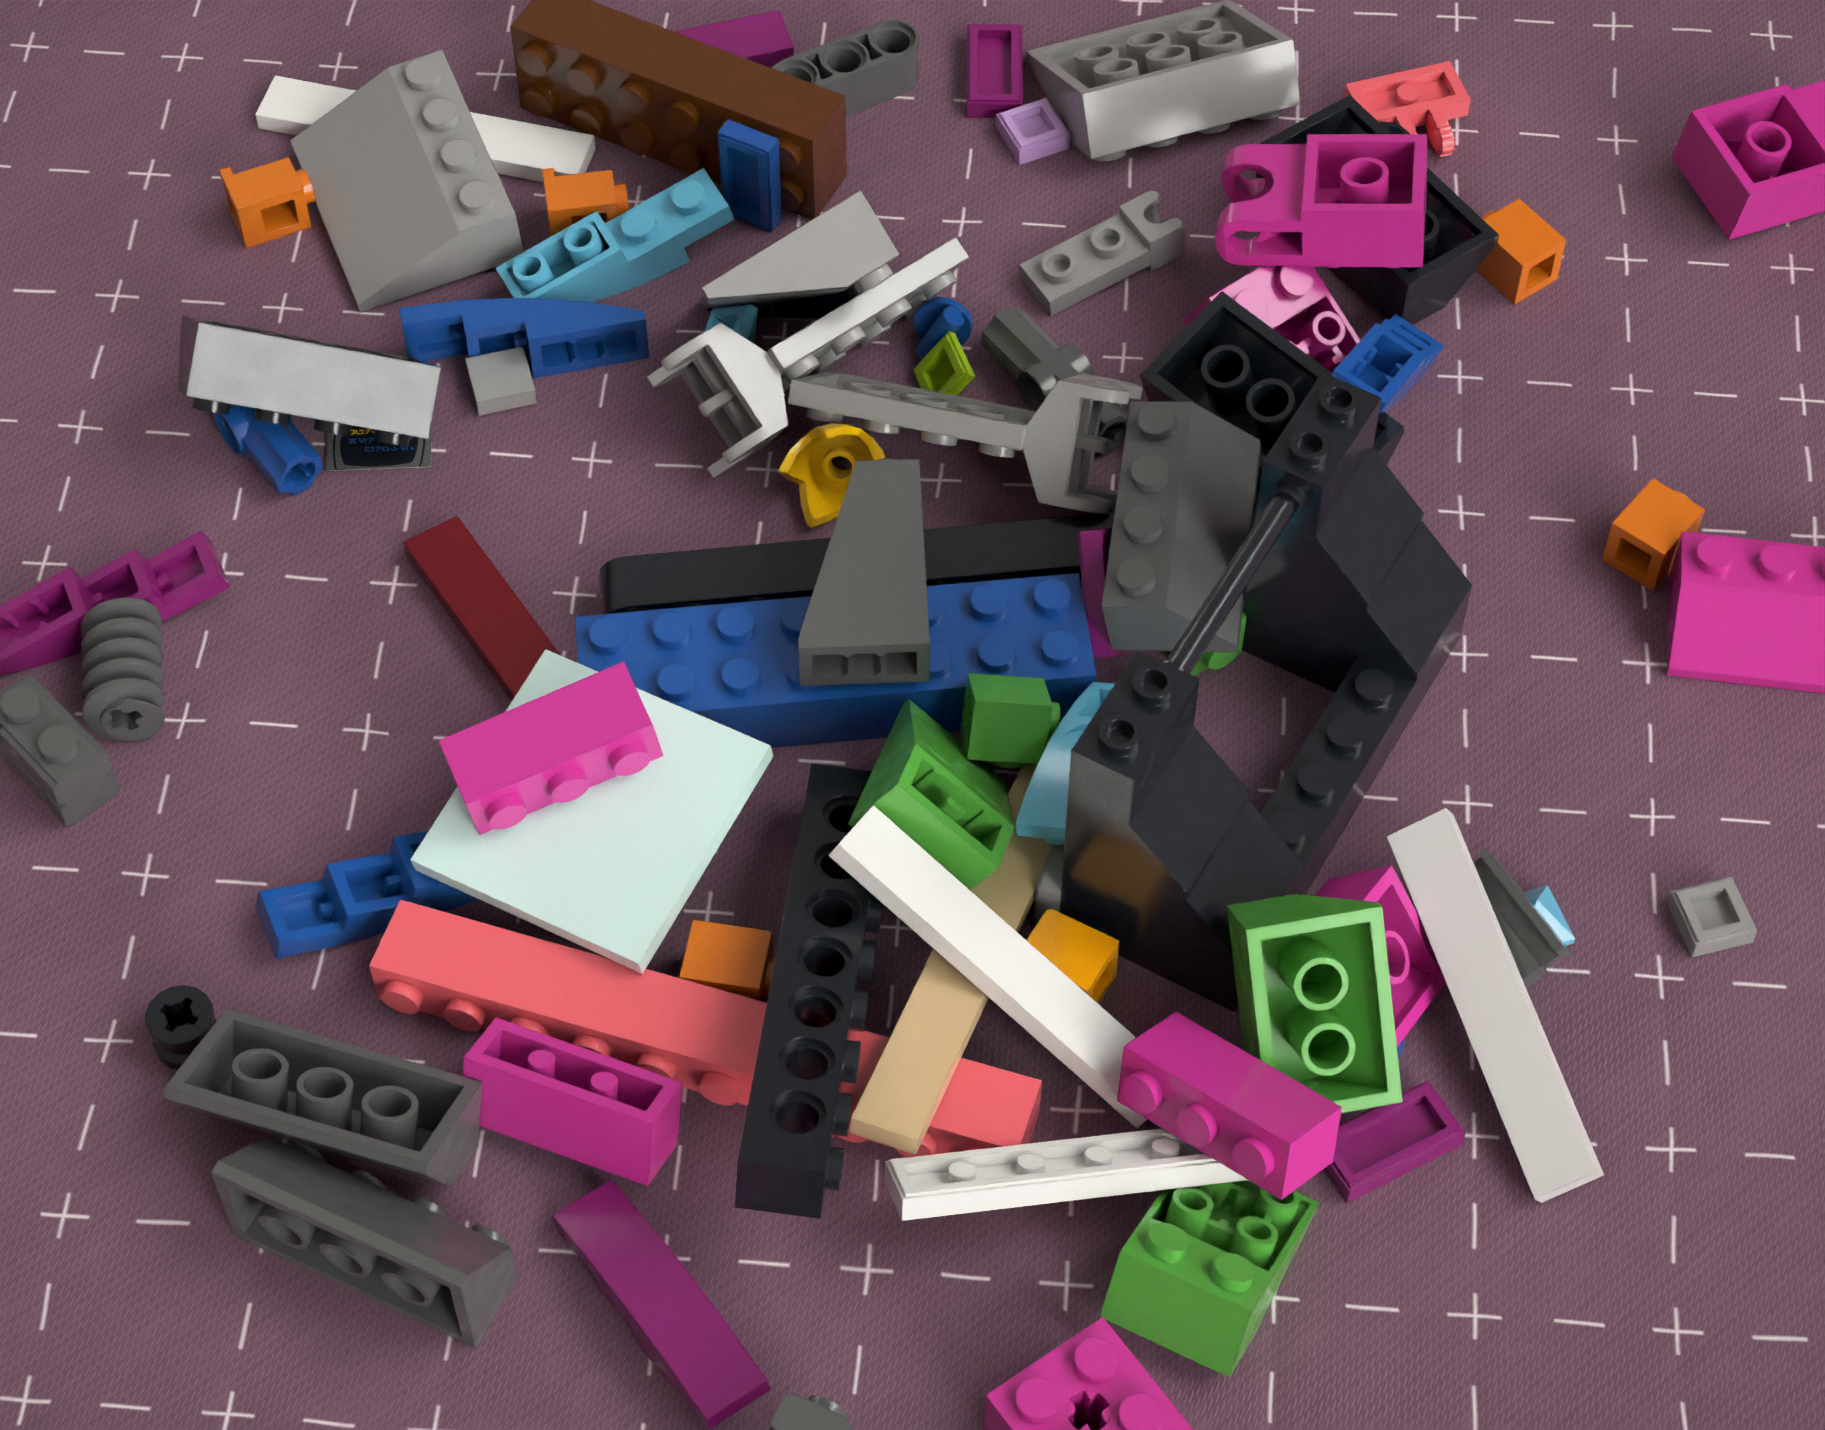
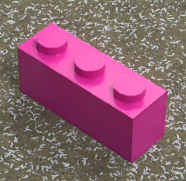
(551, 748)
(575, 1101)
(1229, 1104)

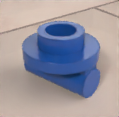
(938, 317)

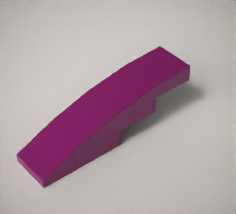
(47, 619)
(661, 1304)

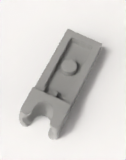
(1104, 255)

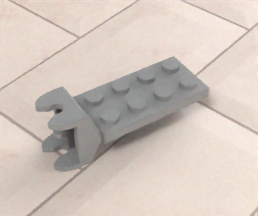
(746, 386)
(1055, 439)

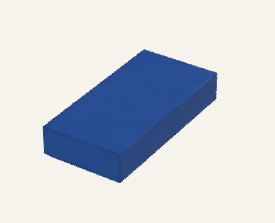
(750, 174)

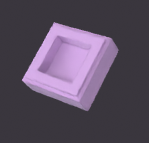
(1032, 131)

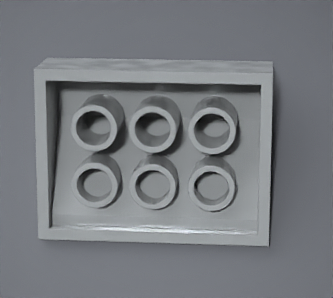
(1167, 78)
(407, 185)
(818, 261)

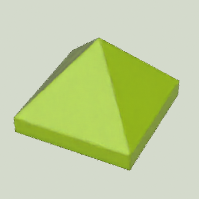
(945, 367)

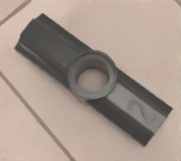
(1040, 363)

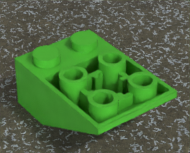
(939, 797)
(1206, 1268)

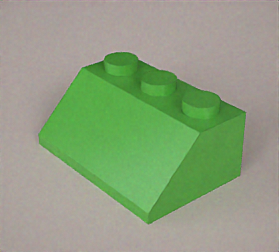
(1318, 995)

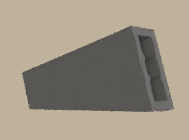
(871, 591)

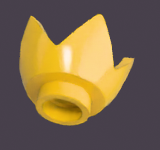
(811, 467)

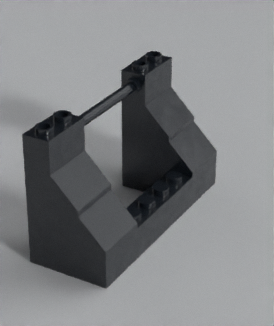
(1336, 592)

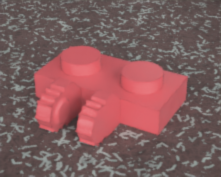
(1416, 99)

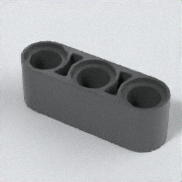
(862, 65)

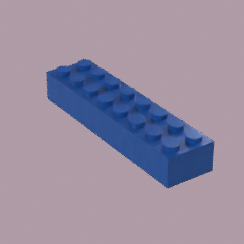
(744, 658)

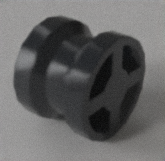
(170, 1006)

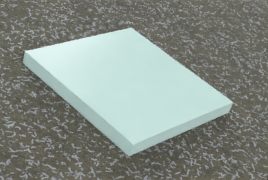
(621, 854)

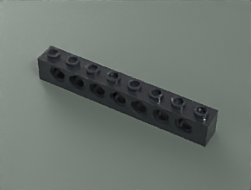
(809, 1014)

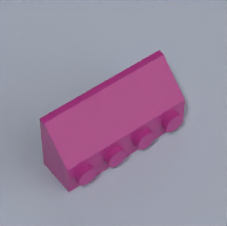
(1747, 612)

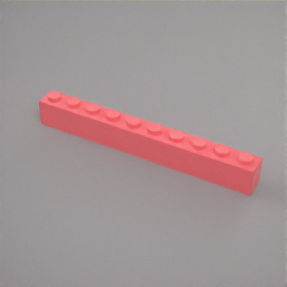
(649, 1020)

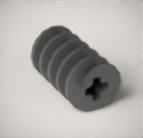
(122, 670)

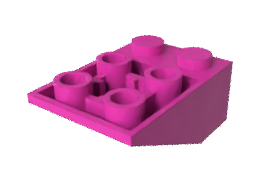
(1297, 307)

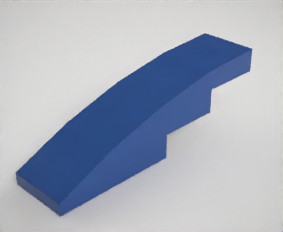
(553, 332)
(1389, 360)
(351, 900)

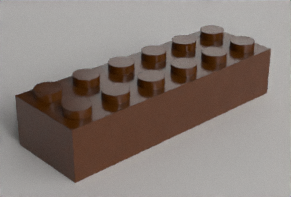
(673, 95)

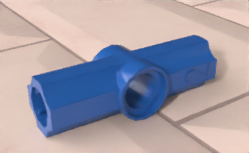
(274, 448)

